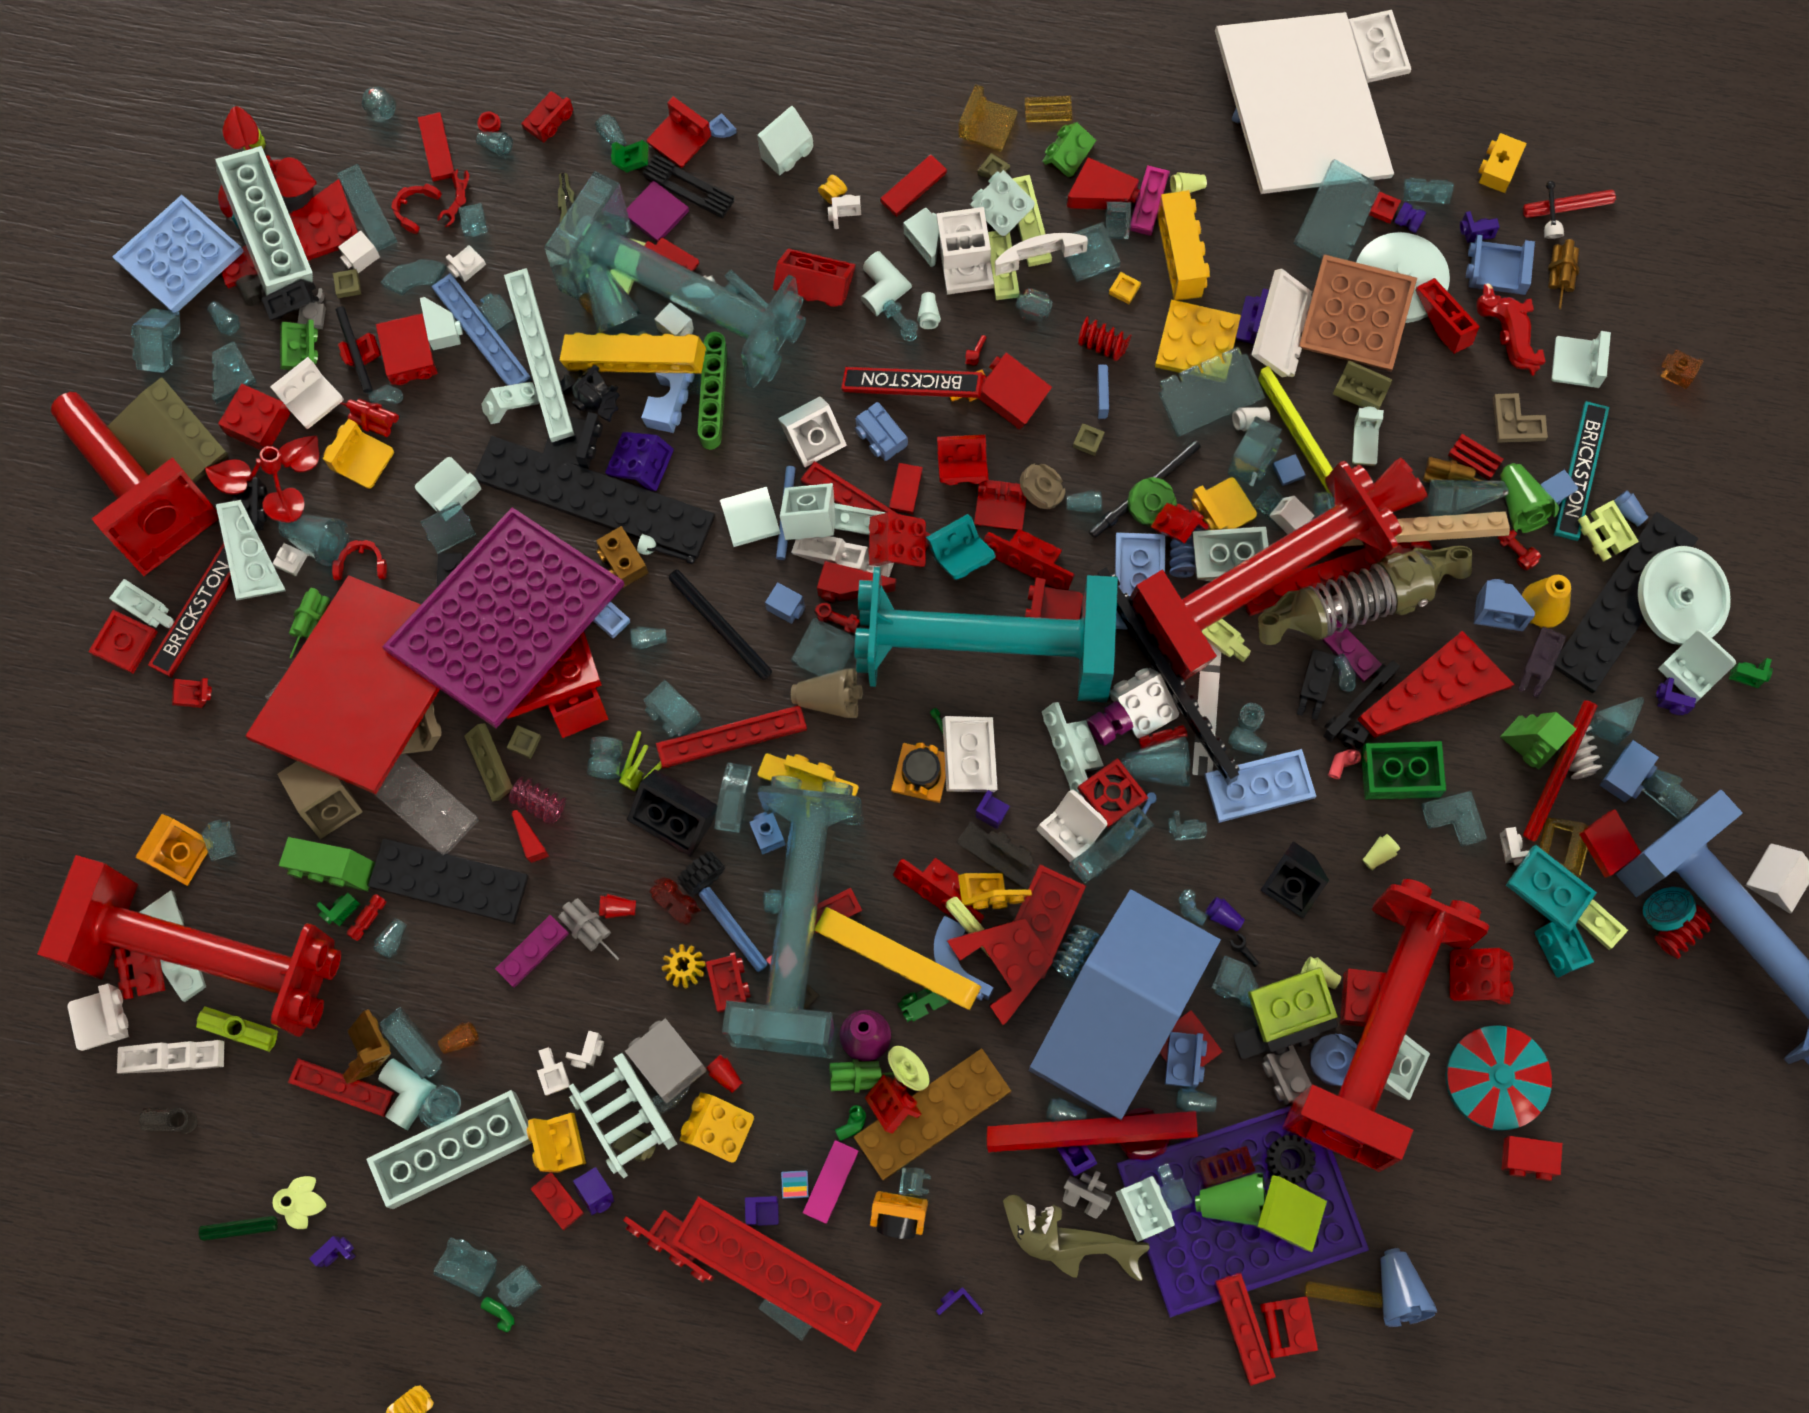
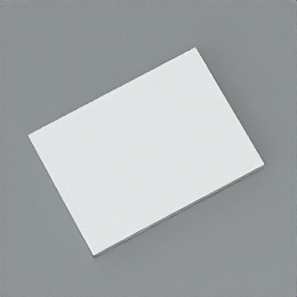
(1302, 100)

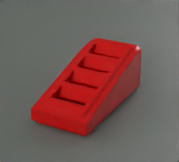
(531, 845)

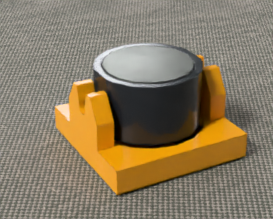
(921, 770)
(898, 1215)

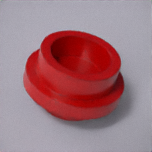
(489, 122)

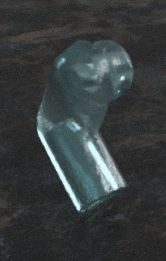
(1188, 907)

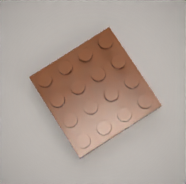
(1357, 312)

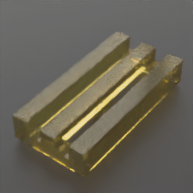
(1048, 112)

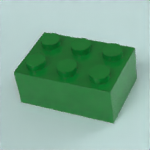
(1403, 770)

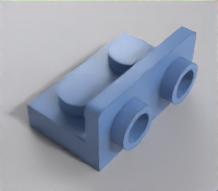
(1184, 1059)

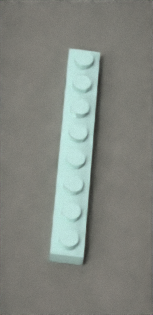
(539, 355)

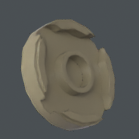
(1042, 486)

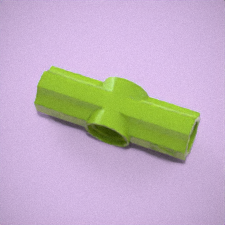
(223, 1023)

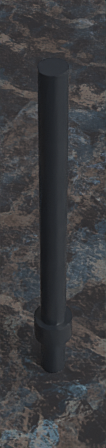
(1111, 518)

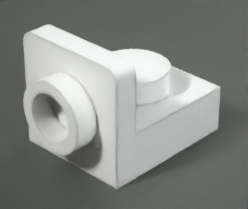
(465, 263)
(1511, 846)

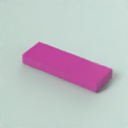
(1148, 200)
(830, 1182)

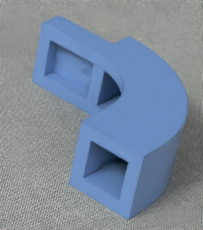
(946, 957)

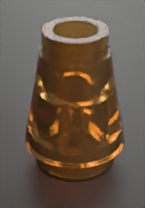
(458, 1038)

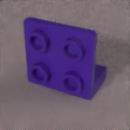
(640, 458)

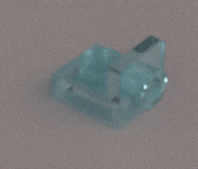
(473, 220)
(1189, 830)
(218, 840)

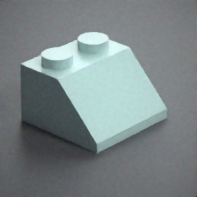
(785, 141)
(808, 511)

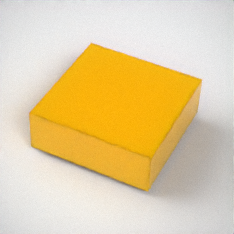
(1124, 288)

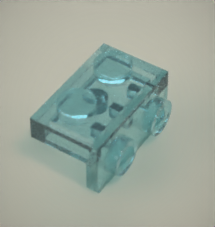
(466, 1266)

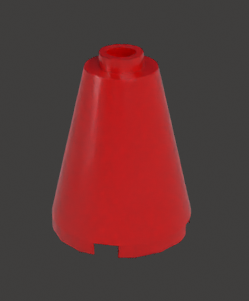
(1397, 488)

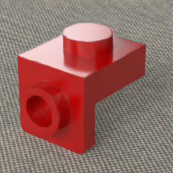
(367, 346)
(191, 693)

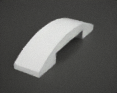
(1067, 242)

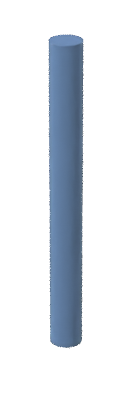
(782, 543)

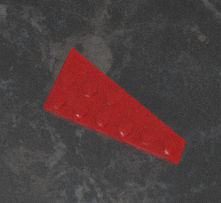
(1442, 683)

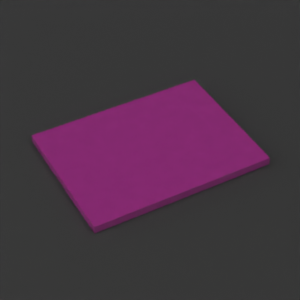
(503, 617)

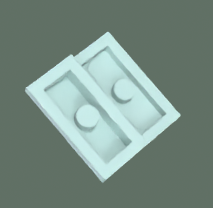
(750, 516)

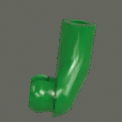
(854, 1124)

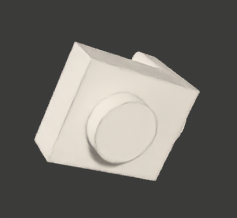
(844, 206)
(592, 1048)

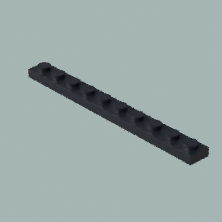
(1187, 704)

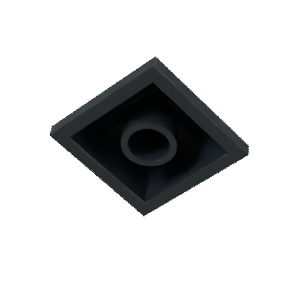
(1296, 880)

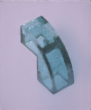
(733, 797)

